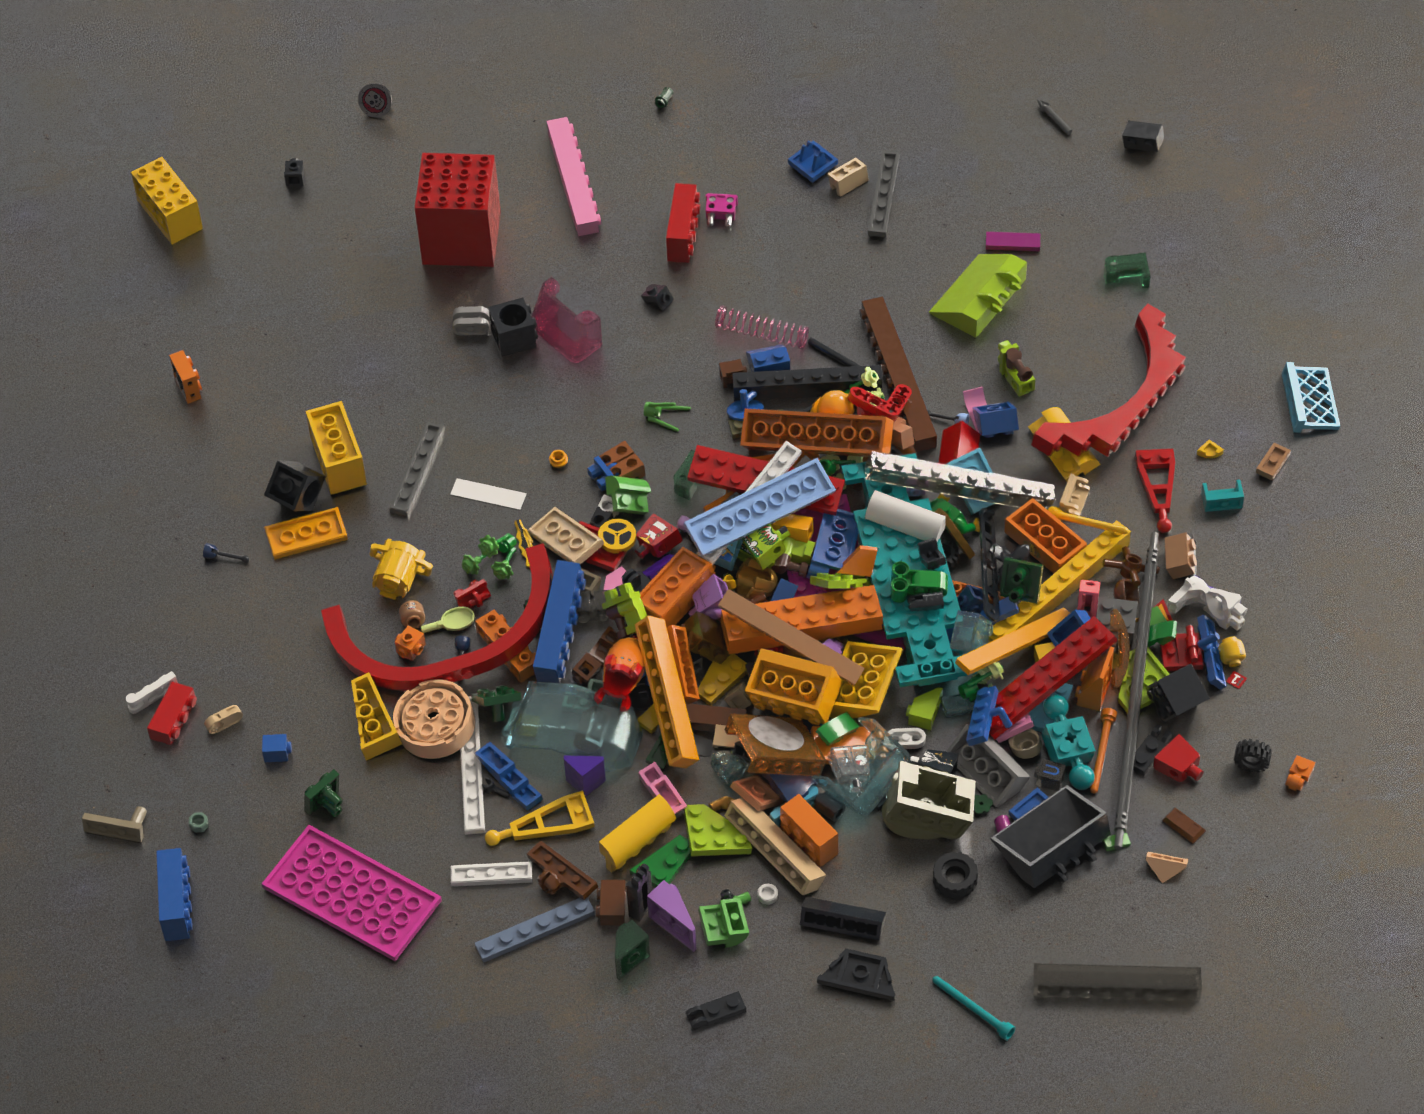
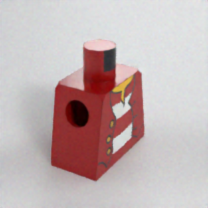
(657, 537)

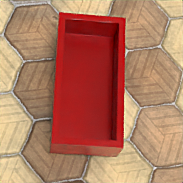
(682, 223)

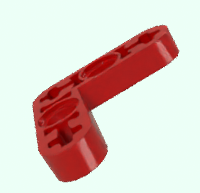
(863, 399)

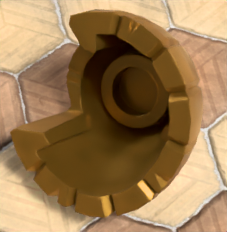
(754, 581)

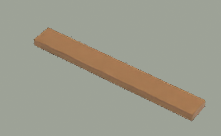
(789, 636)

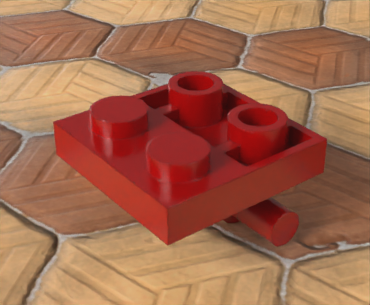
(1182, 651)

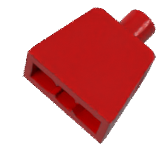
(1178, 760)

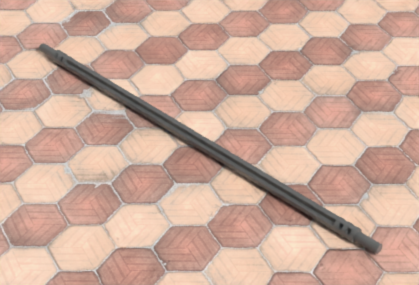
(1136, 691)

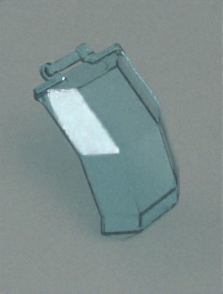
(573, 724)

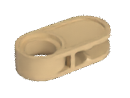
(223, 719)

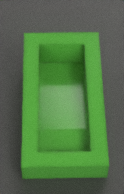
(1110, 840)

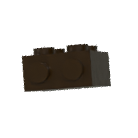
(706, 637)

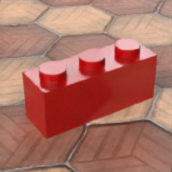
(171, 713)

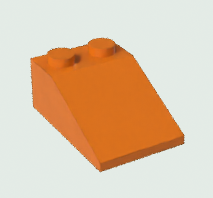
(1095, 681)

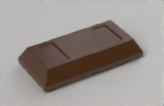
(1183, 825)

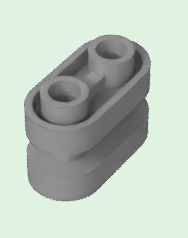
(470, 320)

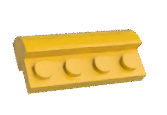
(1065, 460)
(636, 832)

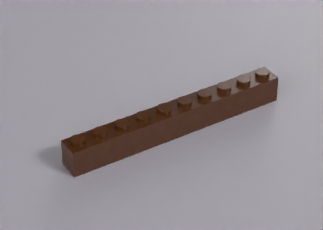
(897, 370)

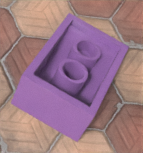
(669, 911)

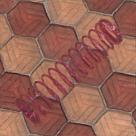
(805, 330)

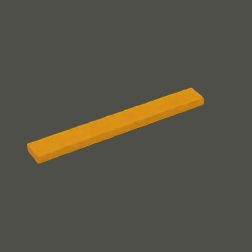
(1010, 643)

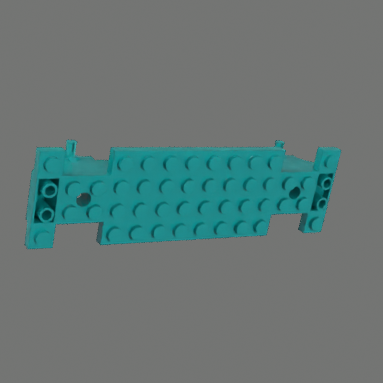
(922, 631)

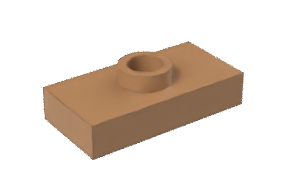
(1273, 461)

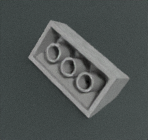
(990, 767)

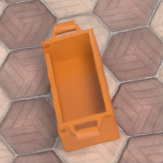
(672, 589)

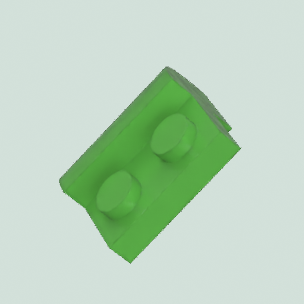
(628, 494)
(724, 923)

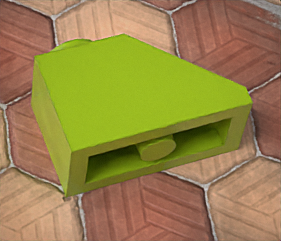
(925, 709)

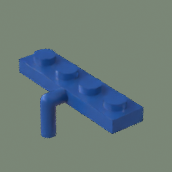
(1209, 645)
(982, 715)

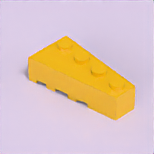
(374, 723)

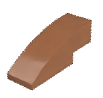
(902, 434)

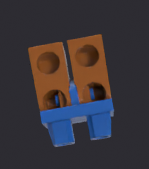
(616, 462)

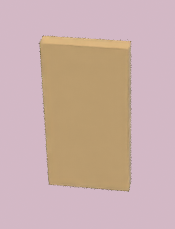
(565, 536)

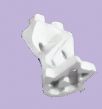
(1220, 604)

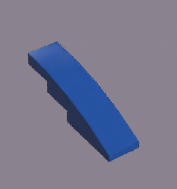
(508, 776)

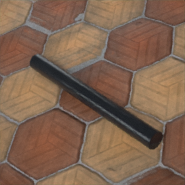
(830, 352)

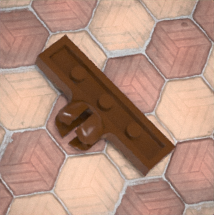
(560, 872)

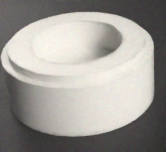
(767, 894)

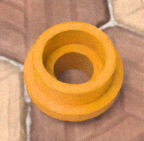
(558, 454)

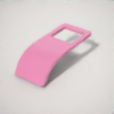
(974, 398)

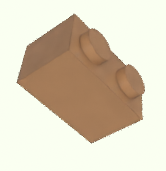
(1180, 555)

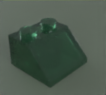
(630, 948)

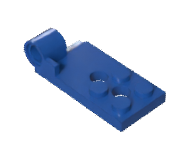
(829, 553)

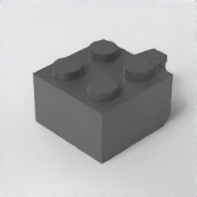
(1127, 609)

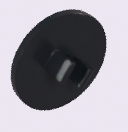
(641, 696)

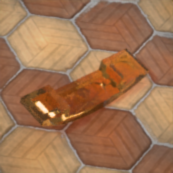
(1118, 624)

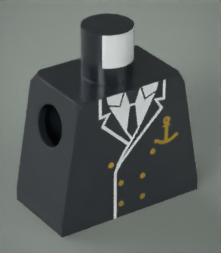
(938, 761)

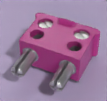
(721, 207)

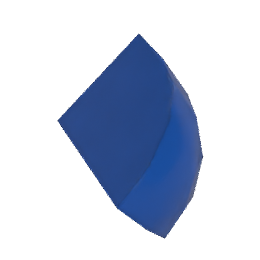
(784, 590)

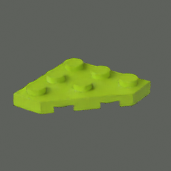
(839, 581)
(1153, 672)
(713, 833)

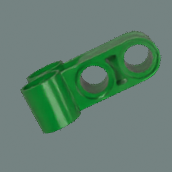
(912, 582)

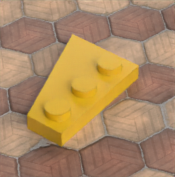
(721, 678)

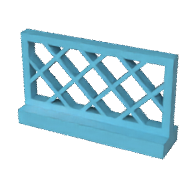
(1294, 396)

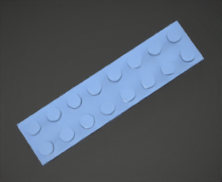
(759, 507)

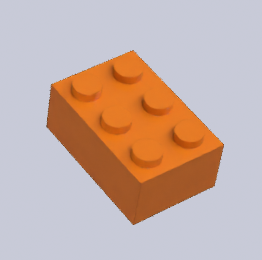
(809, 830)

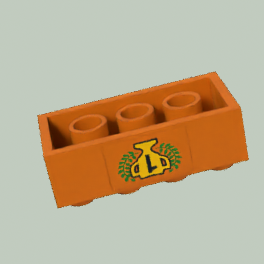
(1046, 535)

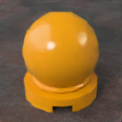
(834, 403)

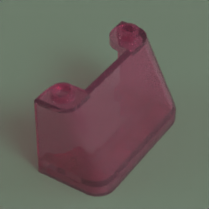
(568, 333)

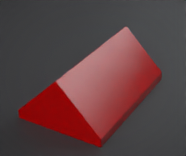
(958, 441)

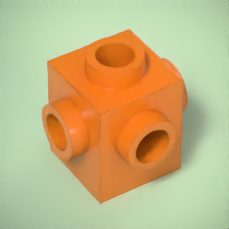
(410, 643)

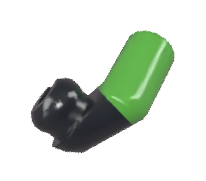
(726, 894)

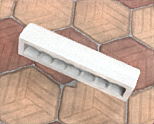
(905, 517)

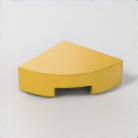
(1210, 450)

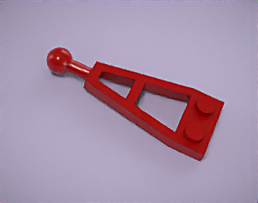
(1156, 460)

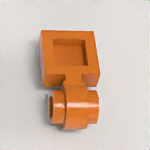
(1299, 773)

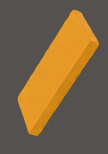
(306, 533)

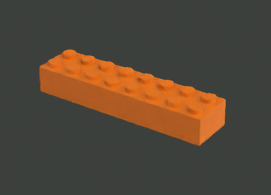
(816, 432)
(816, 615)

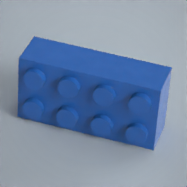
(174, 894)

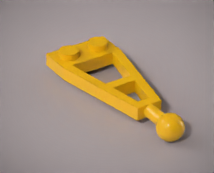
(578, 812)

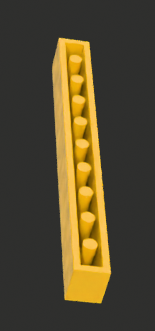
(1065, 581)

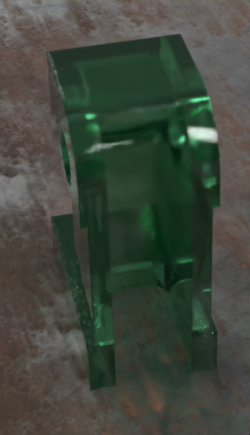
(1127, 266)
(683, 487)

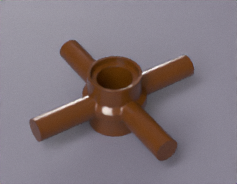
(1129, 566)

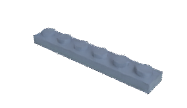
(534, 929)

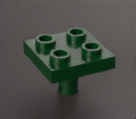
(496, 699)

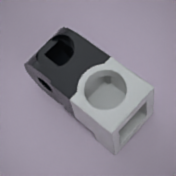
(603, 512)

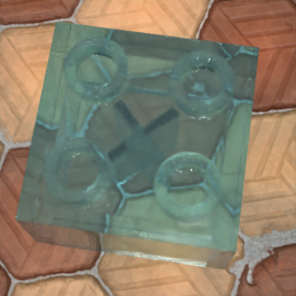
(970, 632)

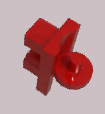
(473, 594)

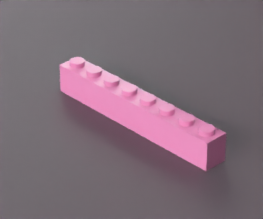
(573, 177)

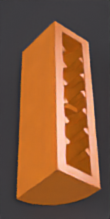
(683, 661)

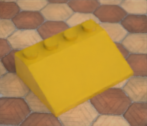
(872, 685)

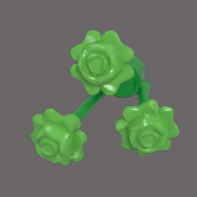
(488, 547)

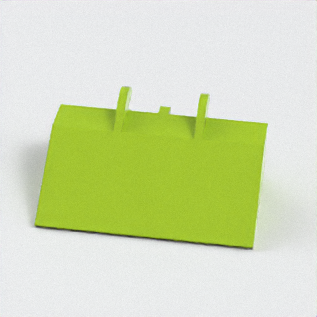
(981, 292)

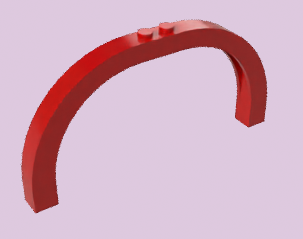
(461, 666)

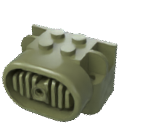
(928, 803)

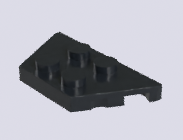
(860, 974)

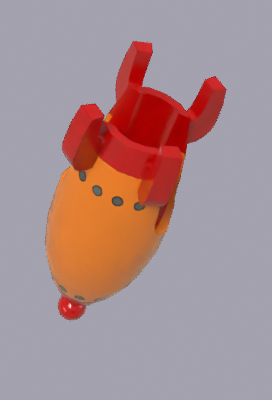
(622, 671)

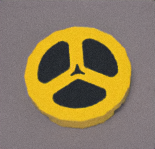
(617, 535)

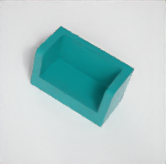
(1222, 499)

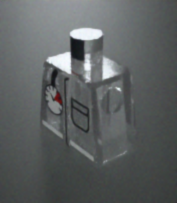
(850, 765)

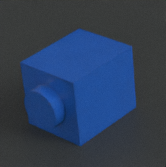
(276, 748)

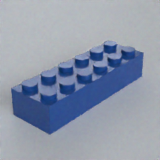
(559, 622)

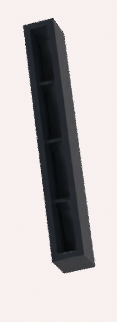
(801, 382)

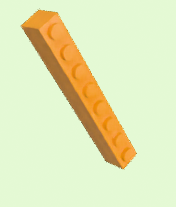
(666, 692)

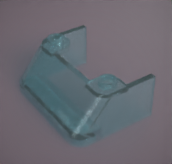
(883, 765)

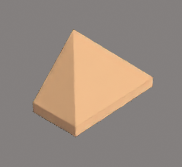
(1165, 866)

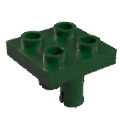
(1021, 580)
(324, 795)

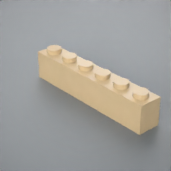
(775, 846)

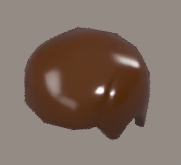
(1126, 591)

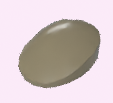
(1026, 744)

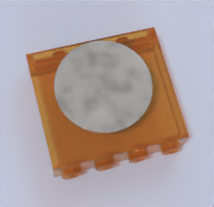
(777, 744)

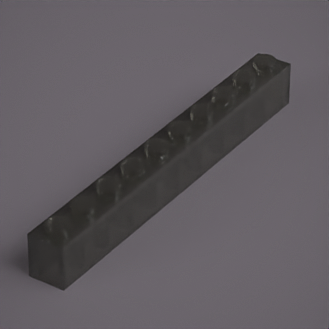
(956, 481)

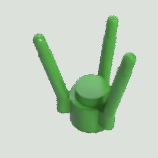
(653, 410)

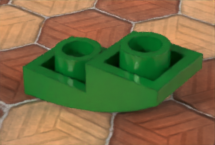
(1162, 632)
(837, 728)

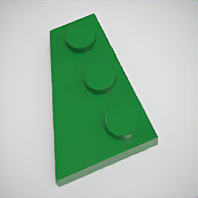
(667, 861)

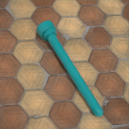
(1004, 1029)

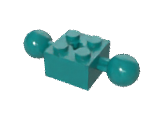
(1068, 742)

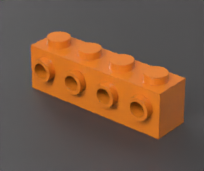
(494, 626)

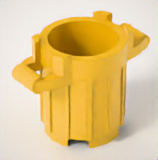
(397, 567)

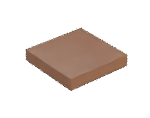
(756, 792)

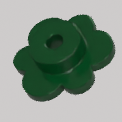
(982, 804)

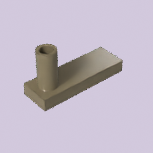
(116, 828)

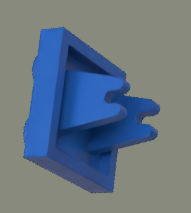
(812, 161)

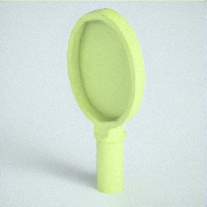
(453, 620)

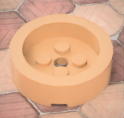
(440, 734)

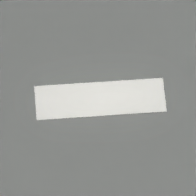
(488, 493)

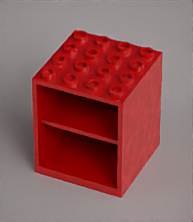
(457, 209)

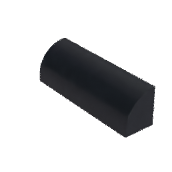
(842, 918)

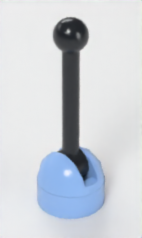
(959, 417)

